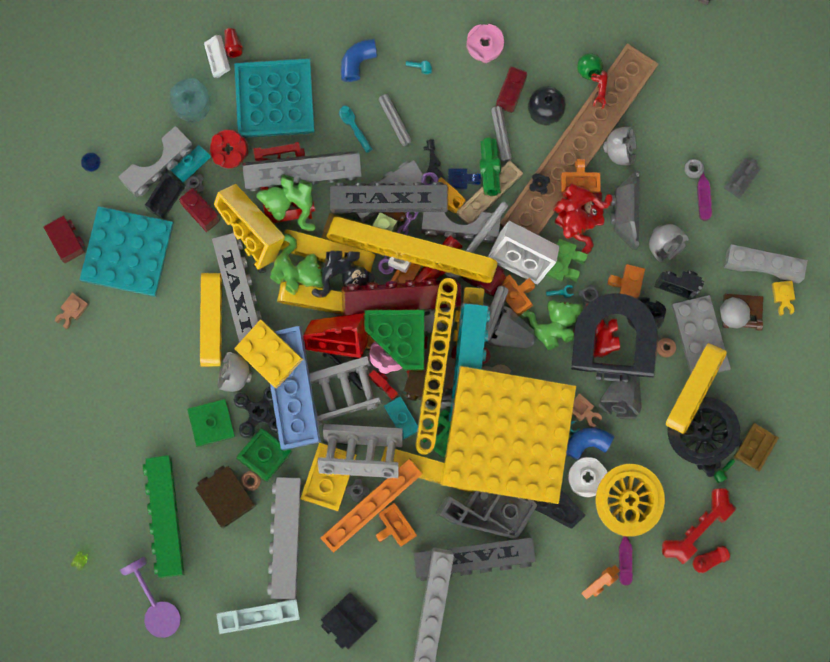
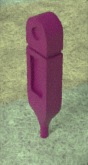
(704, 198)
(625, 561)

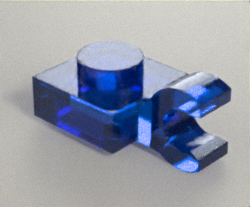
(459, 178)

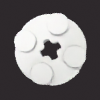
(579, 469)

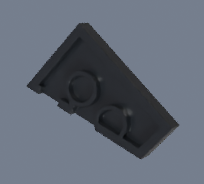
(565, 512)

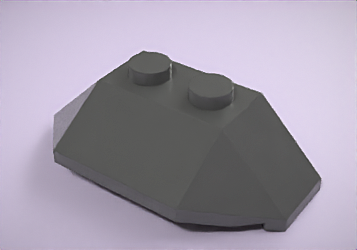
(627, 211)

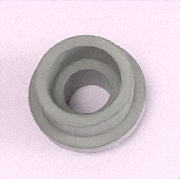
(694, 163)

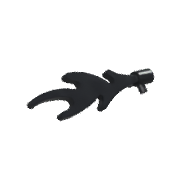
(433, 160)

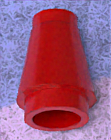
(232, 43)

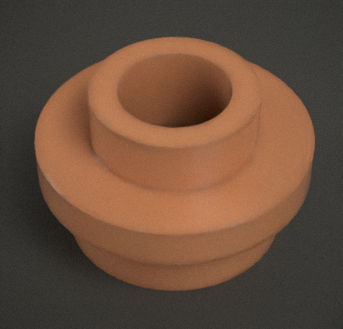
(664, 353)
(250, 474)

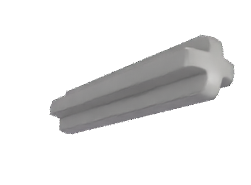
(395, 120)
(501, 133)
(495, 309)

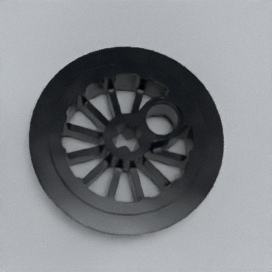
(727, 416)

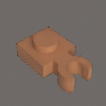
(73, 308)
(582, 409)

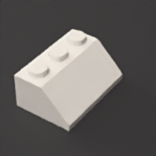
(524, 252)

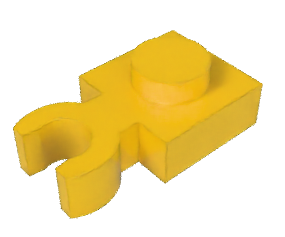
(784, 293)

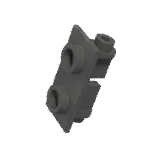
(742, 177)

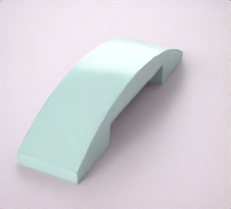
(257, 616)

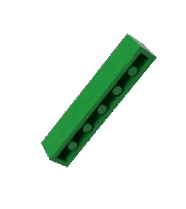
(164, 517)

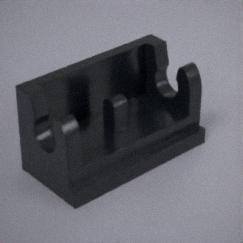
(164, 196)

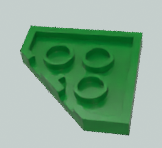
(399, 334)

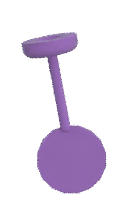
(162, 617)

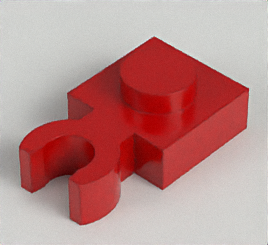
(380, 380)

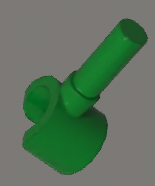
(720, 476)

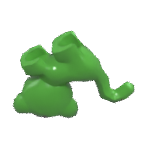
(278, 200)
(307, 271)
(562, 316)

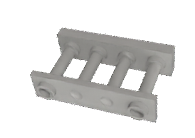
(342, 372)
(362, 436)

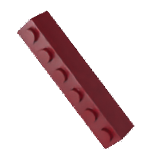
(395, 296)

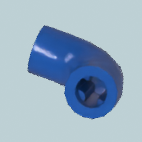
(353, 58)
(588, 438)

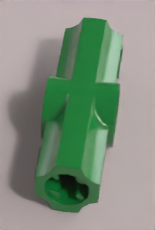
(490, 166)

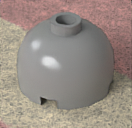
(621, 146)
(667, 241)
(234, 373)

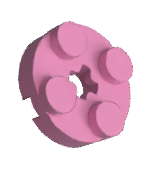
(485, 32)
(382, 361)

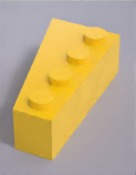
(250, 225)

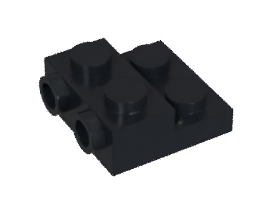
(685, 285)
(348, 621)

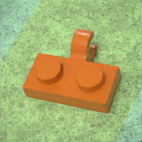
(580, 178)
(631, 281)
(516, 295)
(396, 526)
(607, 577)

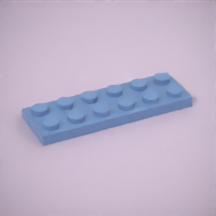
(295, 400)

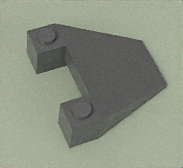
(489, 513)

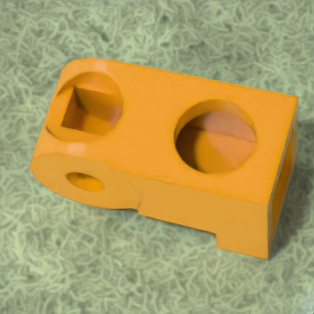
(455, 199)

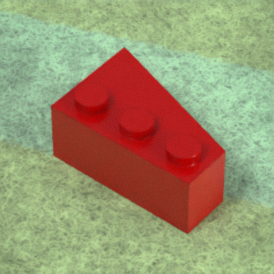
(337, 335)

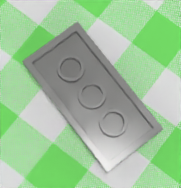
(697, 328)

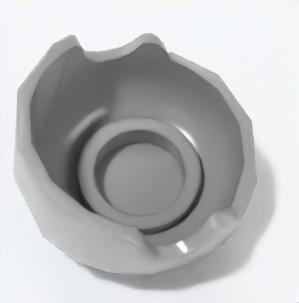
(735, 312)

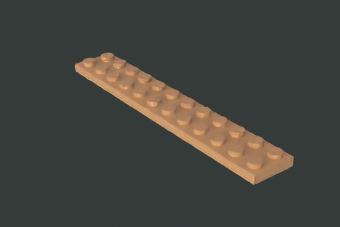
(583, 138)

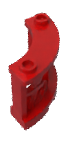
(299, 152)

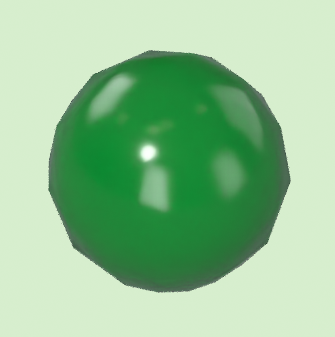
(589, 65)

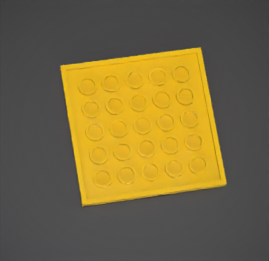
(508, 435)

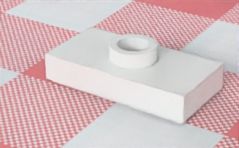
(217, 56)

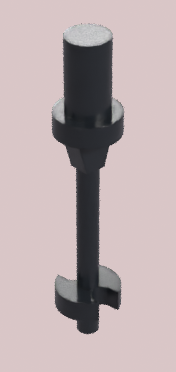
(352, 376)

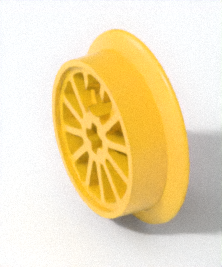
(655, 504)

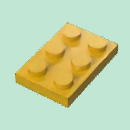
(268, 354)
(322, 488)

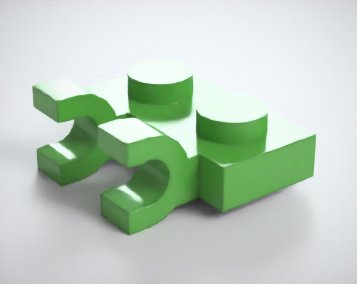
(566, 253)

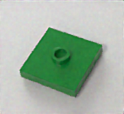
(211, 423)
(263, 455)

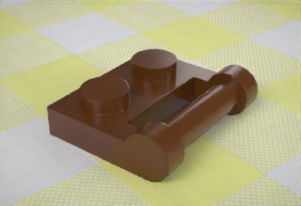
(756, 309)

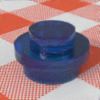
(90, 162)

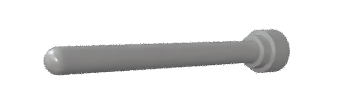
(484, 231)

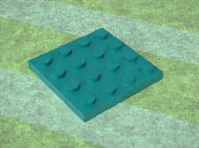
(274, 98)
(126, 251)

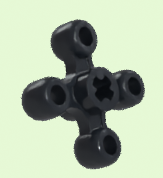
(251, 407)

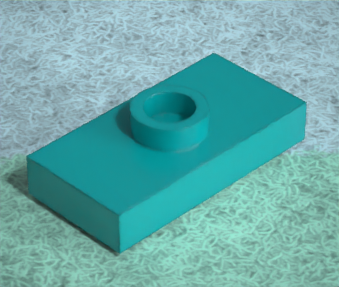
(190, 163)
(401, 417)

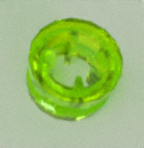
(79, 560)

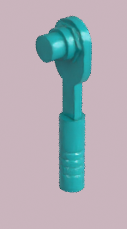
(348, 118)

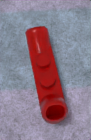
(721, 510)

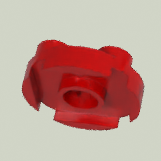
(236, 156)

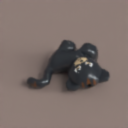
(351, 273)

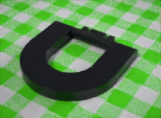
(586, 332)

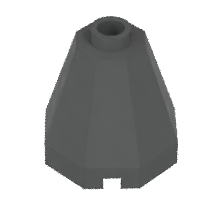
(512, 331)
(623, 398)

